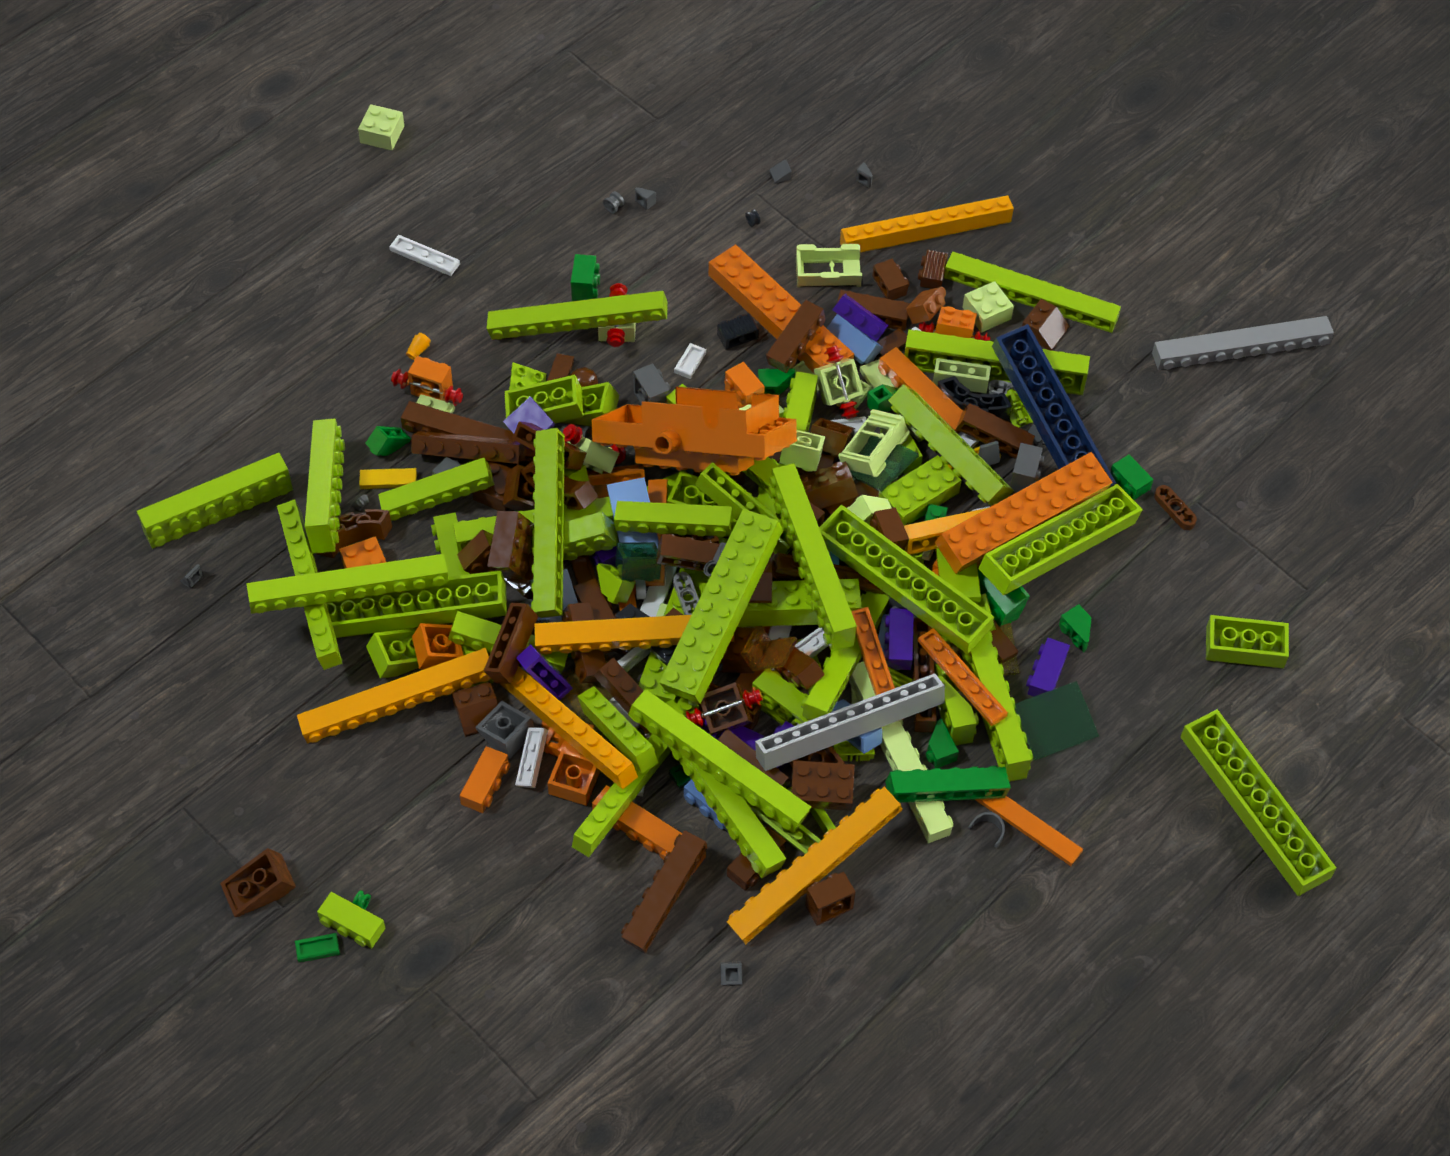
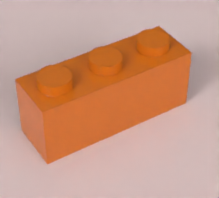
(485, 779)

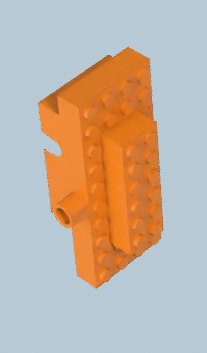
(699, 430)

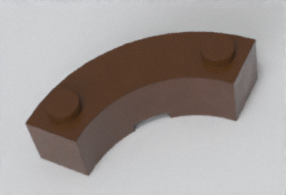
(576, 493)
(361, 527)

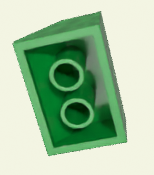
(1006, 607)

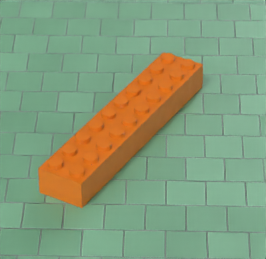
(768, 302)
(1022, 512)

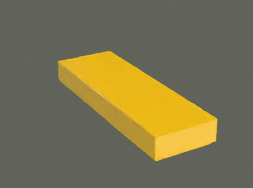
(386, 478)

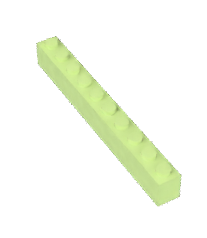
(904, 757)

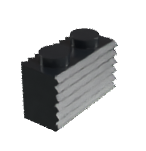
(737, 331)

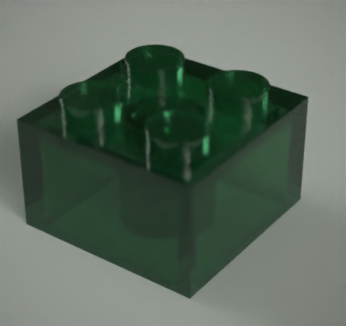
(637, 561)

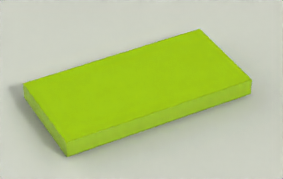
(964, 581)

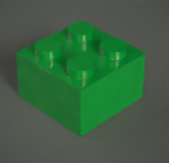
(585, 277)

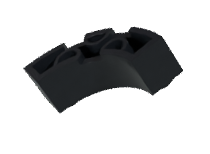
(961, 396)

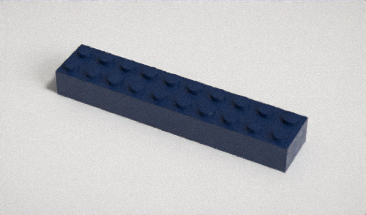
(1045, 398)

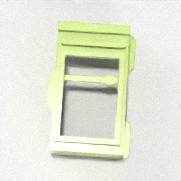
(848, 255)
(875, 463)

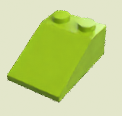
(597, 401)
(393, 652)
(957, 715)

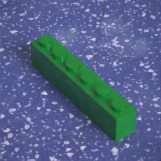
(948, 784)

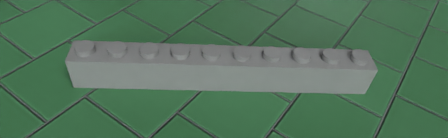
(1242, 343)
(849, 722)

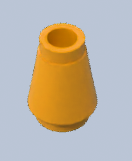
(418, 345)

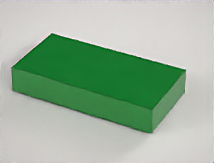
(317, 947)

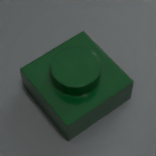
(679, 776)

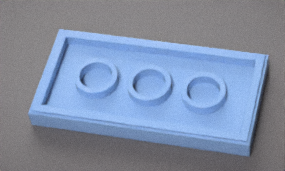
(634, 491)

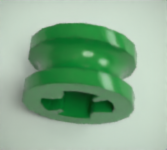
(361, 899)

